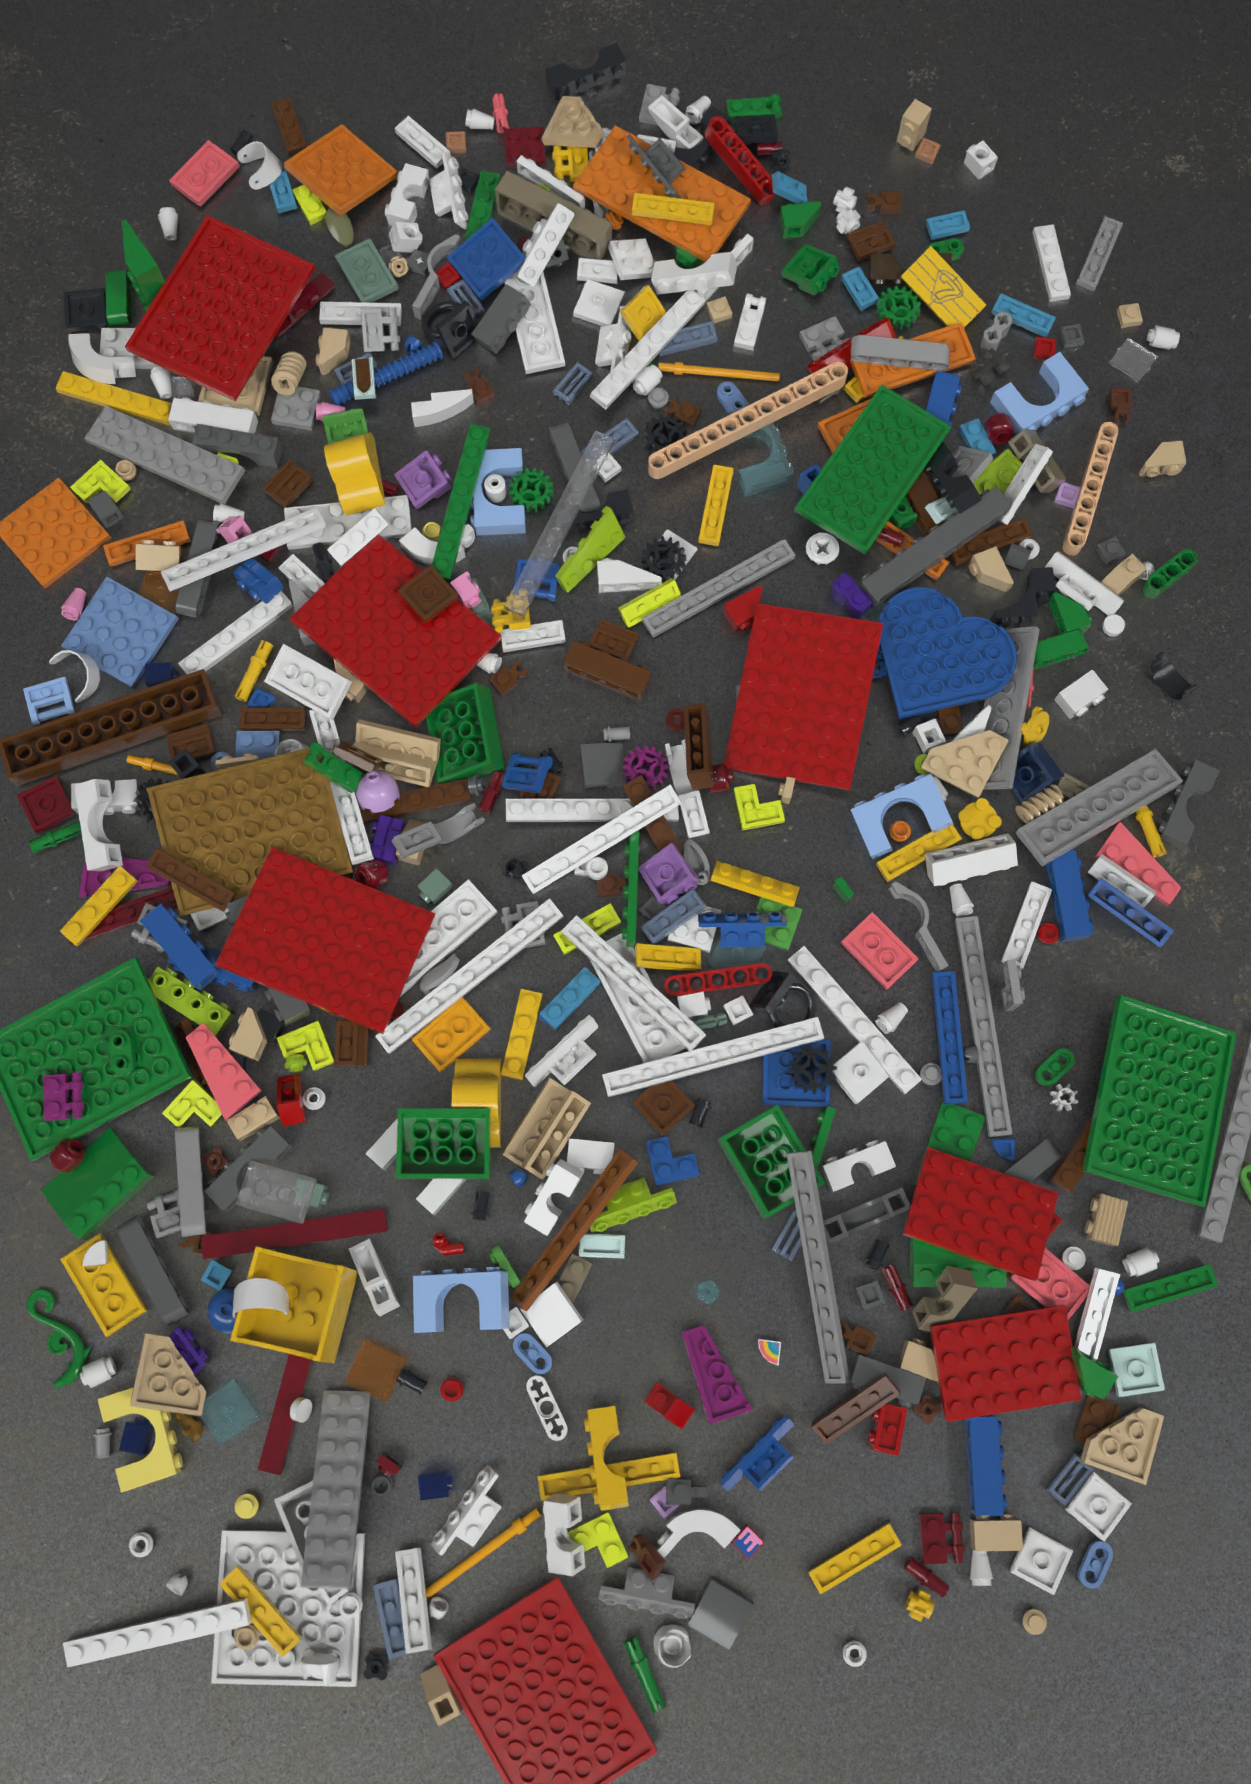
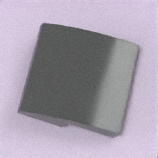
(603, 764)
(720, 1613)

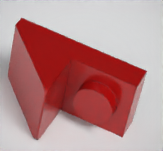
(669, 1405)

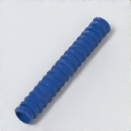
(391, 371)

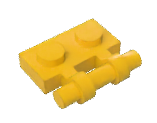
(577, 160)
(513, 620)

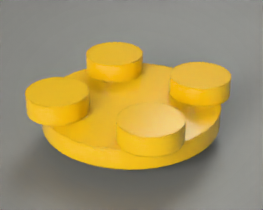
(1036, 726)
(979, 819)

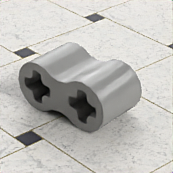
(998, 330)

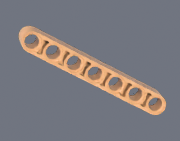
(1086, 496)

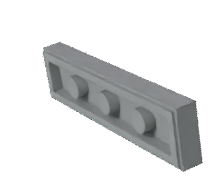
(1099, 253)

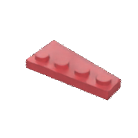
(1130, 855)
(224, 1075)

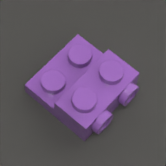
(424, 479)
(668, 875)

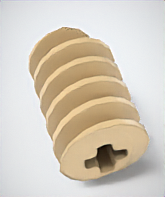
(288, 373)
(1040, 804)

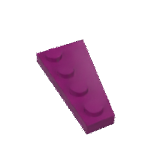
(92, 880)
(714, 1381)

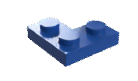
(665, 1167)

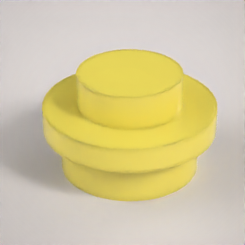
(432, 531)
(246, 1506)

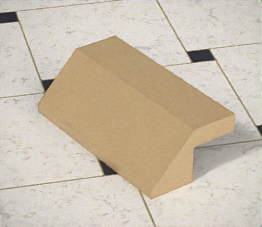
(404, 753)
(545, 1128)

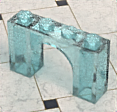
(774, 470)

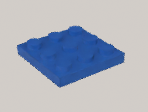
(487, 259)
(776, 1082)

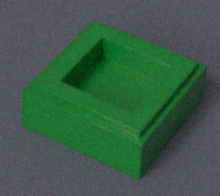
(843, 889)

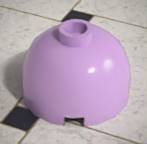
(377, 791)

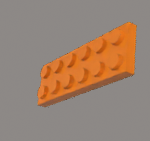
(873, 375)

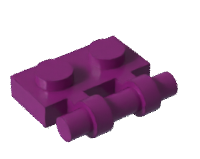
(57, 1096)

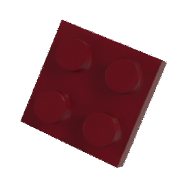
(526, 143)
(46, 804)

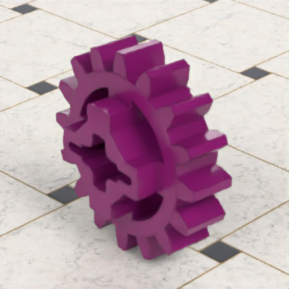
(642, 759)

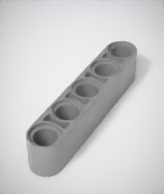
(900, 352)
(190, 1181)

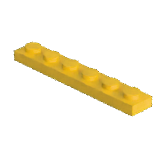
(114, 397)
(634, 1471)

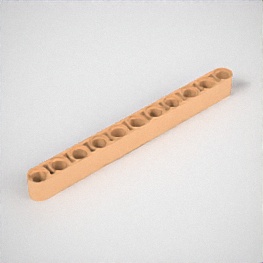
(741, 427)

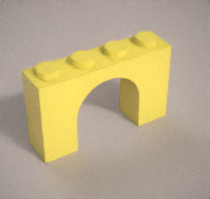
(163, 1458)

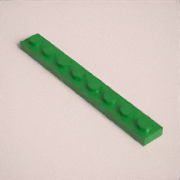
(460, 500)

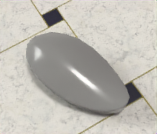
(698, 860)
(439, 974)

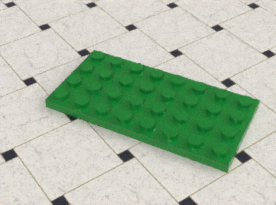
(872, 469)

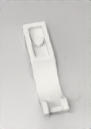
(691, 805)

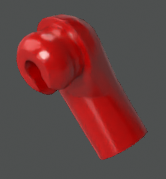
(445, 1247)

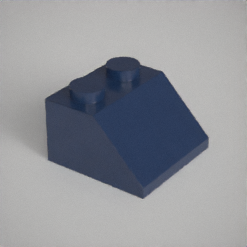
(1034, 772)

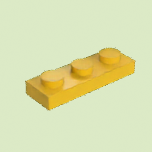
(667, 957)

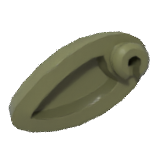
(340, 227)

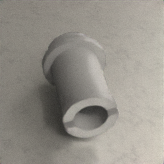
(616, 733)
(102, 1442)

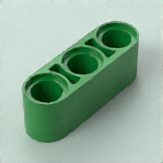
(118, 297)
(1174, 566)
(1060, 648)

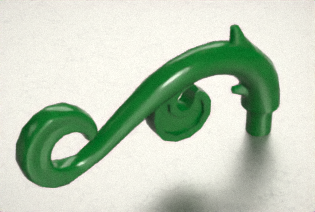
(62, 1330)

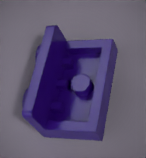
(193, 1355)

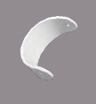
(269, 169)
(93, 675)
(260, 1294)

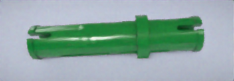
(52, 838)
(643, 1671)

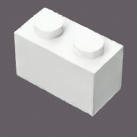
(1081, 694)
(590, 1155)

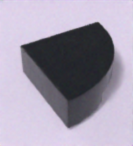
(469, 179)

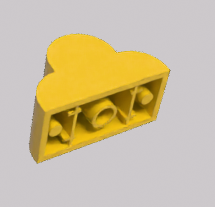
(356, 473)
(479, 1087)

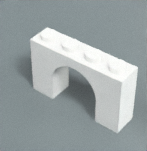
(437, 1191)

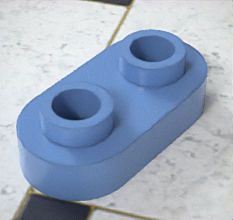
(730, 399)
(531, 1354)
(1098, 1565)

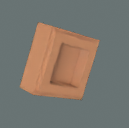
(456, 142)
(927, 150)

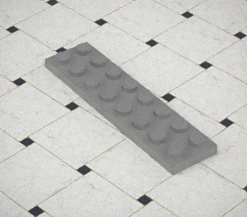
(164, 454)
(1010, 707)
(1098, 807)
(336, 1490)

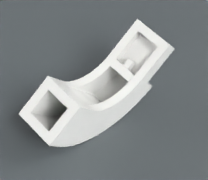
(96, 366)
(423, 550)
(697, 1520)

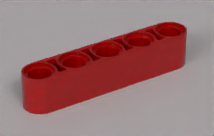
(738, 150)
(842, 353)
(706, 976)

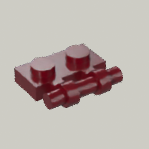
(934, 1541)

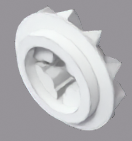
(822, 540)

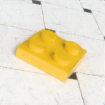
(642, 312)

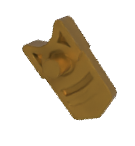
(191, 1427)

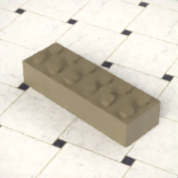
(528, 203)

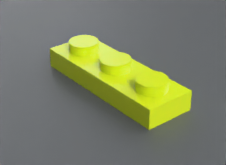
(641, 606)
(599, 922)

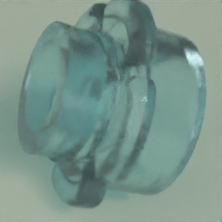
(708, 1298)

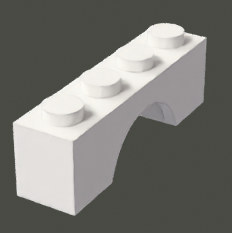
(715, 272)
(92, 801)

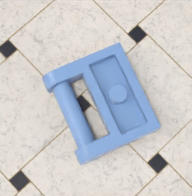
(48, 694)

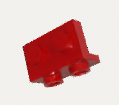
(888, 1429)

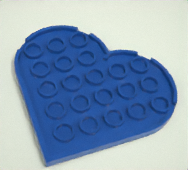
(939, 656)

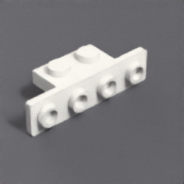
(448, 193)
(543, 243)
(613, 343)
(1082, 586)
(567, 1056)
(471, 1515)

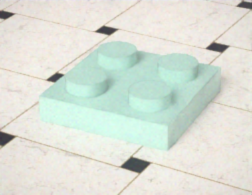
(1137, 1369)

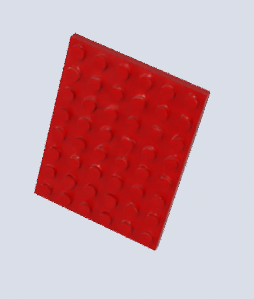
(220, 308)
(384, 641)
(803, 696)
(326, 940)
(545, 1695)

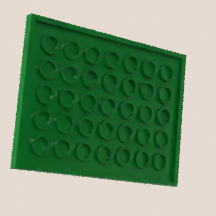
(74, 1038)
(1159, 1101)

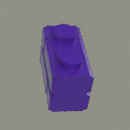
(382, 845)

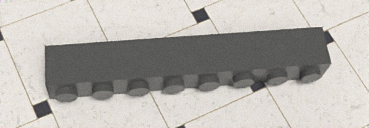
(935, 546)

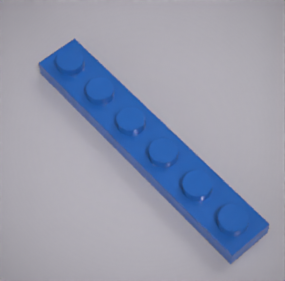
(949, 1038)

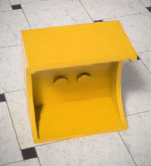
(317, 1307)

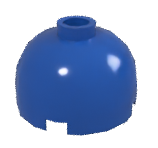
(221, 1310)

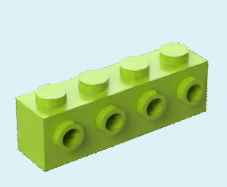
(189, 1002)

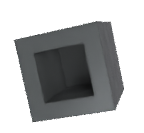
(105, 509)

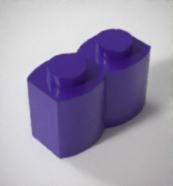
(846, 593)

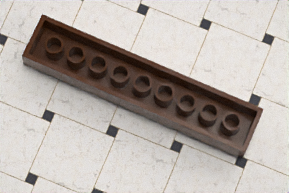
(109, 727)

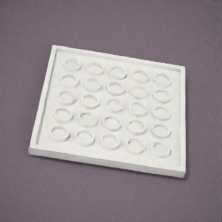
(275, 1569)

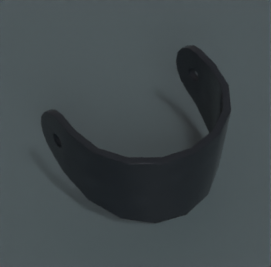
(1168, 678)

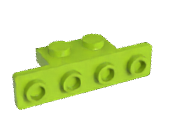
(632, 1202)

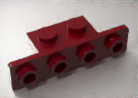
(310, 296)

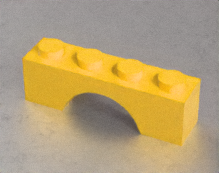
(611, 1489)

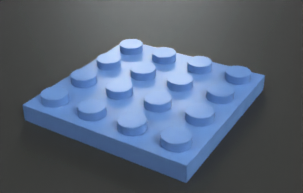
(120, 631)

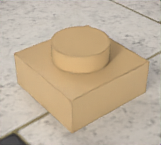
(719, 310)
(1129, 315)
(786, 790)

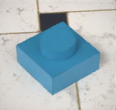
(217, 1275)

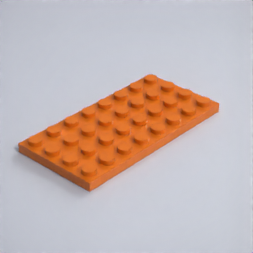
(618, 174)

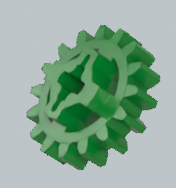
(897, 304)
(531, 490)

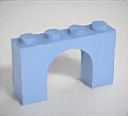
(1067, 389)
(495, 519)
(920, 792)
(431, 1290)

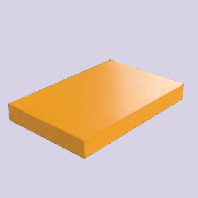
(451, 1034)

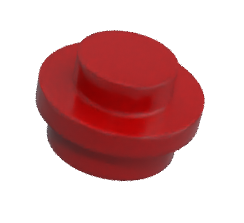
(1048, 933)
(451, 1389)

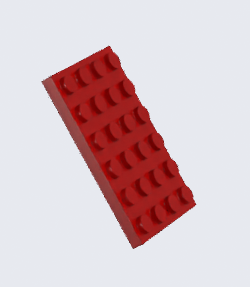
(981, 1214)
(1005, 1363)

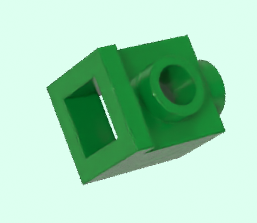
(905, 518)

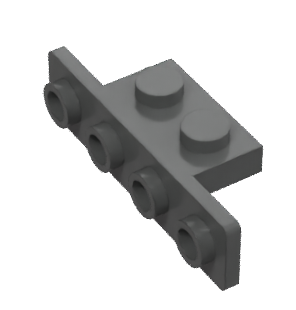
(662, 161)

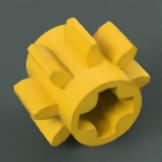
(919, 1605)

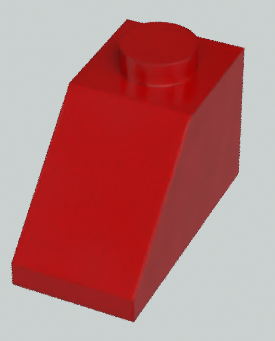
(741, 610)
(290, 1100)

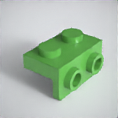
(345, 425)

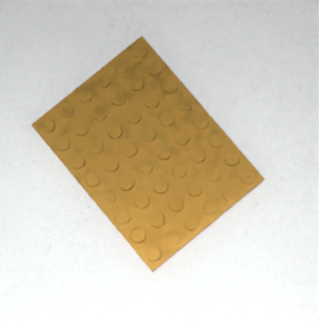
(235, 815)

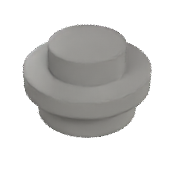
(658, 398)
(930, 1074)

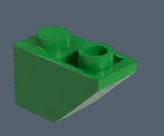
(798, 218)

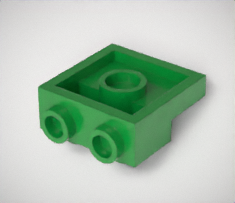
(811, 269)

